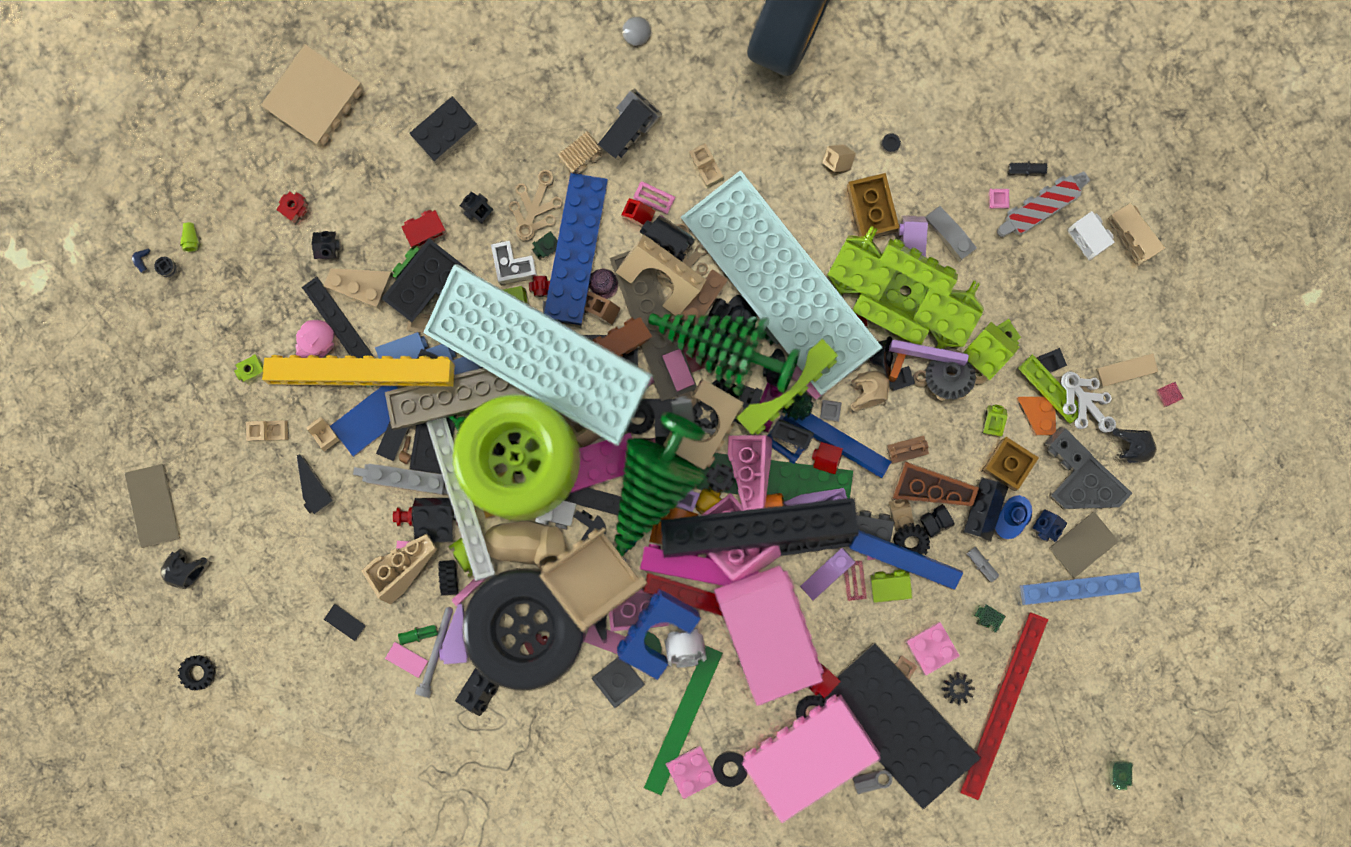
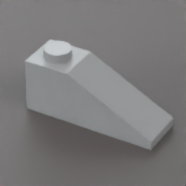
(951, 234)

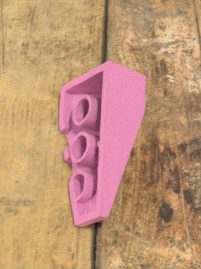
(751, 467)

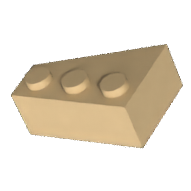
(360, 285)

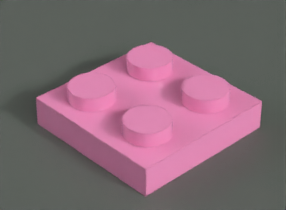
(691, 772)

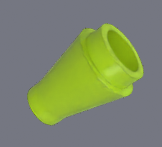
(189, 238)

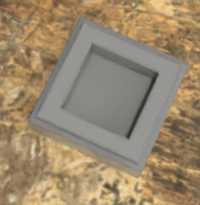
(830, 410)

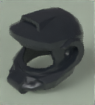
(1142, 445)
(182, 575)

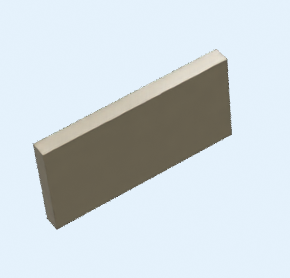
(152, 505)

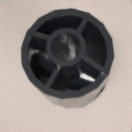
(668, 236)

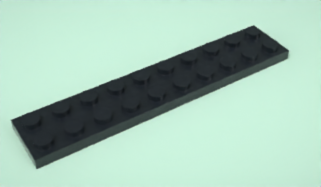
(759, 527)

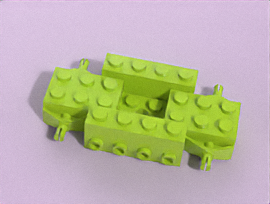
(929, 306)

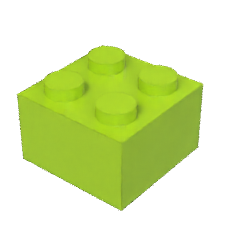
(990, 350)

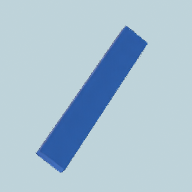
(851, 448)
(906, 559)

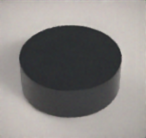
(891, 143)

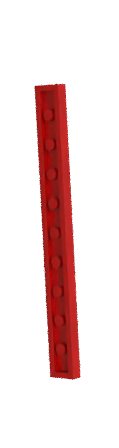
(1005, 705)

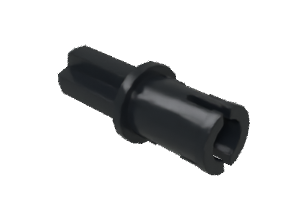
(1028, 168)

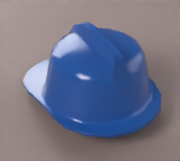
(1014, 517)

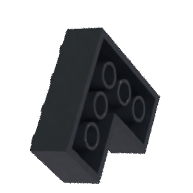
(421, 280)

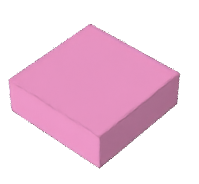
(999, 199)

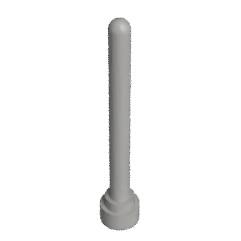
(424, 687)

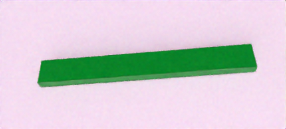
(683, 720)

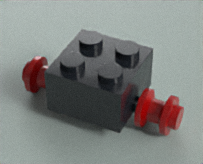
(429, 517)

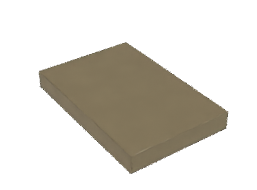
(1084, 544)

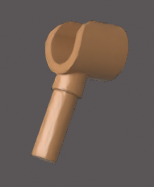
(404, 457)

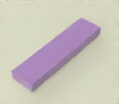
(928, 352)

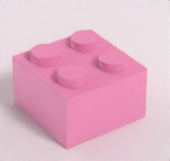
(932, 648)

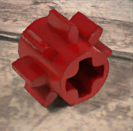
(539, 286)

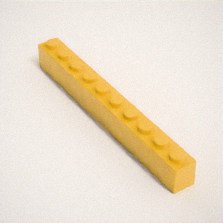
(358, 371)

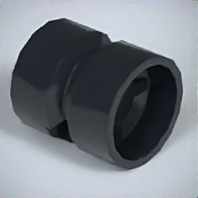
(936, 521)

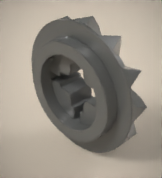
(704, 423)

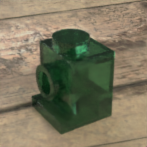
(989, 617)
(1116, 769)

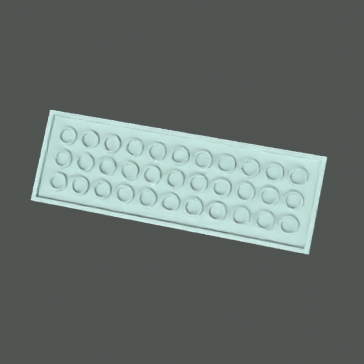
(779, 278)
(537, 354)

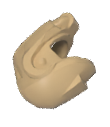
(875, 389)

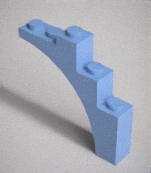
(412, 345)

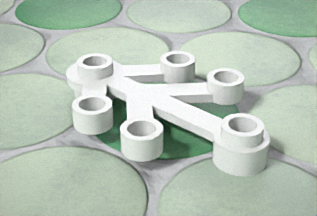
(1085, 400)

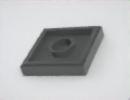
(618, 681)

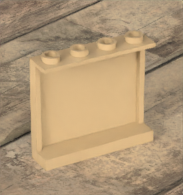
(312, 95)
(591, 579)

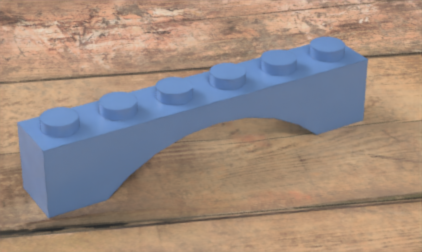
(1080, 588)

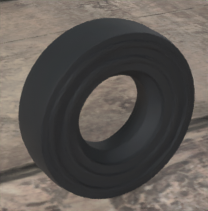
(718, 769)

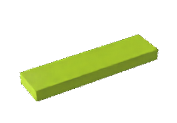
(1047, 385)

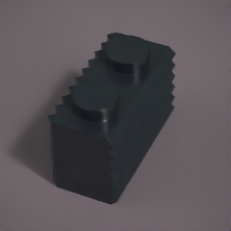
(792, 434)

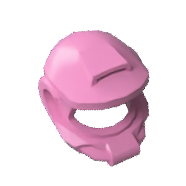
(314, 339)

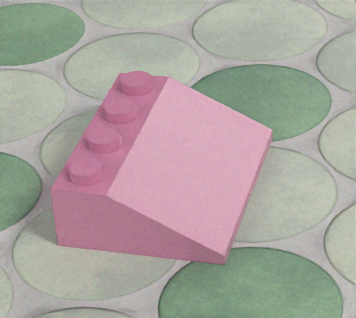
(742, 561)

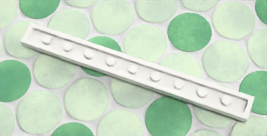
(461, 504)

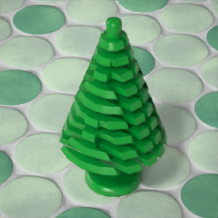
(727, 347)
(655, 480)

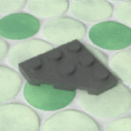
(1091, 488)

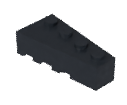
(812, 546)

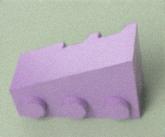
(914, 232)

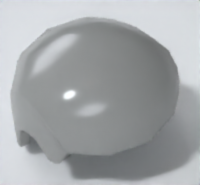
(637, 31)

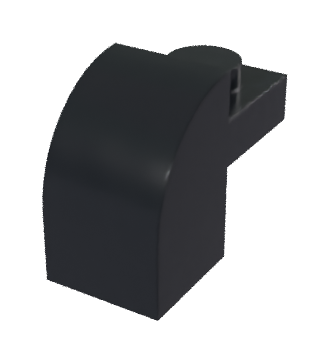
(585, 518)

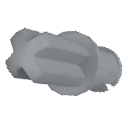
(983, 564)

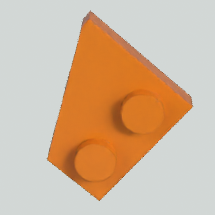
(1040, 414)

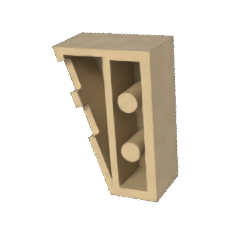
(1136, 233)

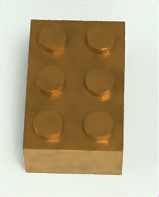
(873, 205)

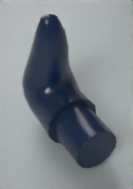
(137, 261)

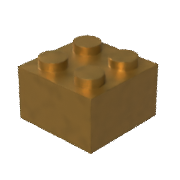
(1010, 463)

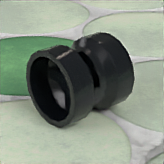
(168, 269)

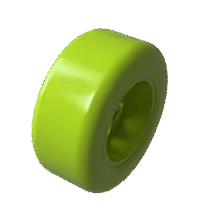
(491, 425)

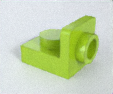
(995, 420)

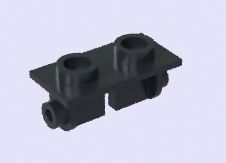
(720, 308)

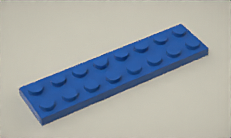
(576, 248)

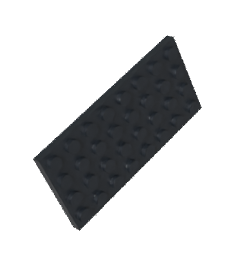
(905, 727)

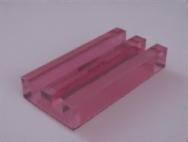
(862, 580)

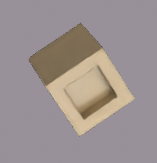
(839, 158)

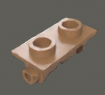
(908, 449)

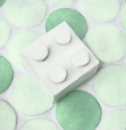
(1091, 235)

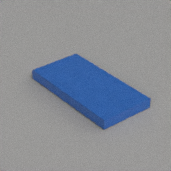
(364, 422)

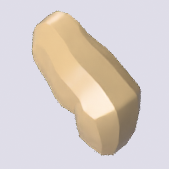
(525, 543)

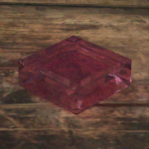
(1170, 394)

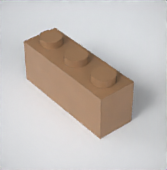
(706, 297)

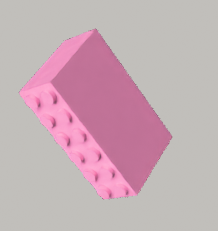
(770, 634)
(810, 757)

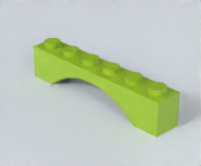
(817, 360)

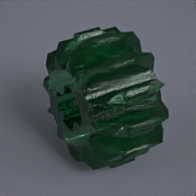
(800, 407)

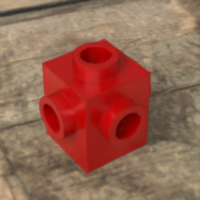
(286, 209)

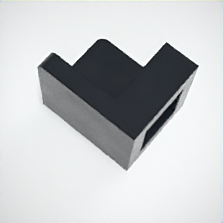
(1053, 360)
(903, 381)

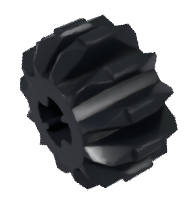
(959, 695)

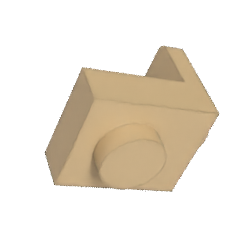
(322, 433)
(901, 513)

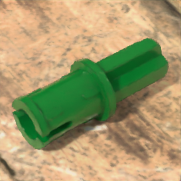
(417, 634)

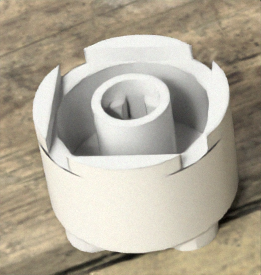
(685, 648)

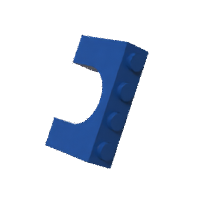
(661, 609)

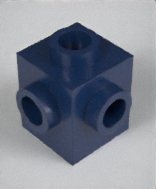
(1049, 526)

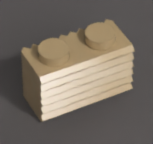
(580, 153)

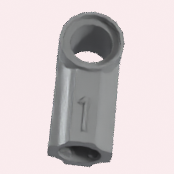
(870, 781)

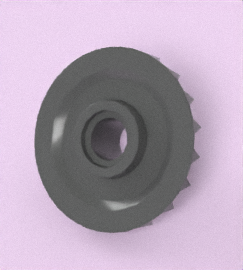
(950, 386)

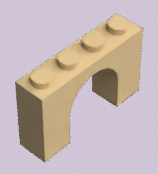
(651, 255)
(727, 408)

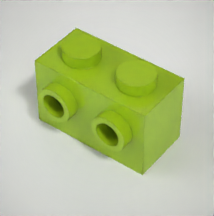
(891, 586)

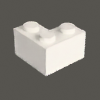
(511, 269)
(561, 515)

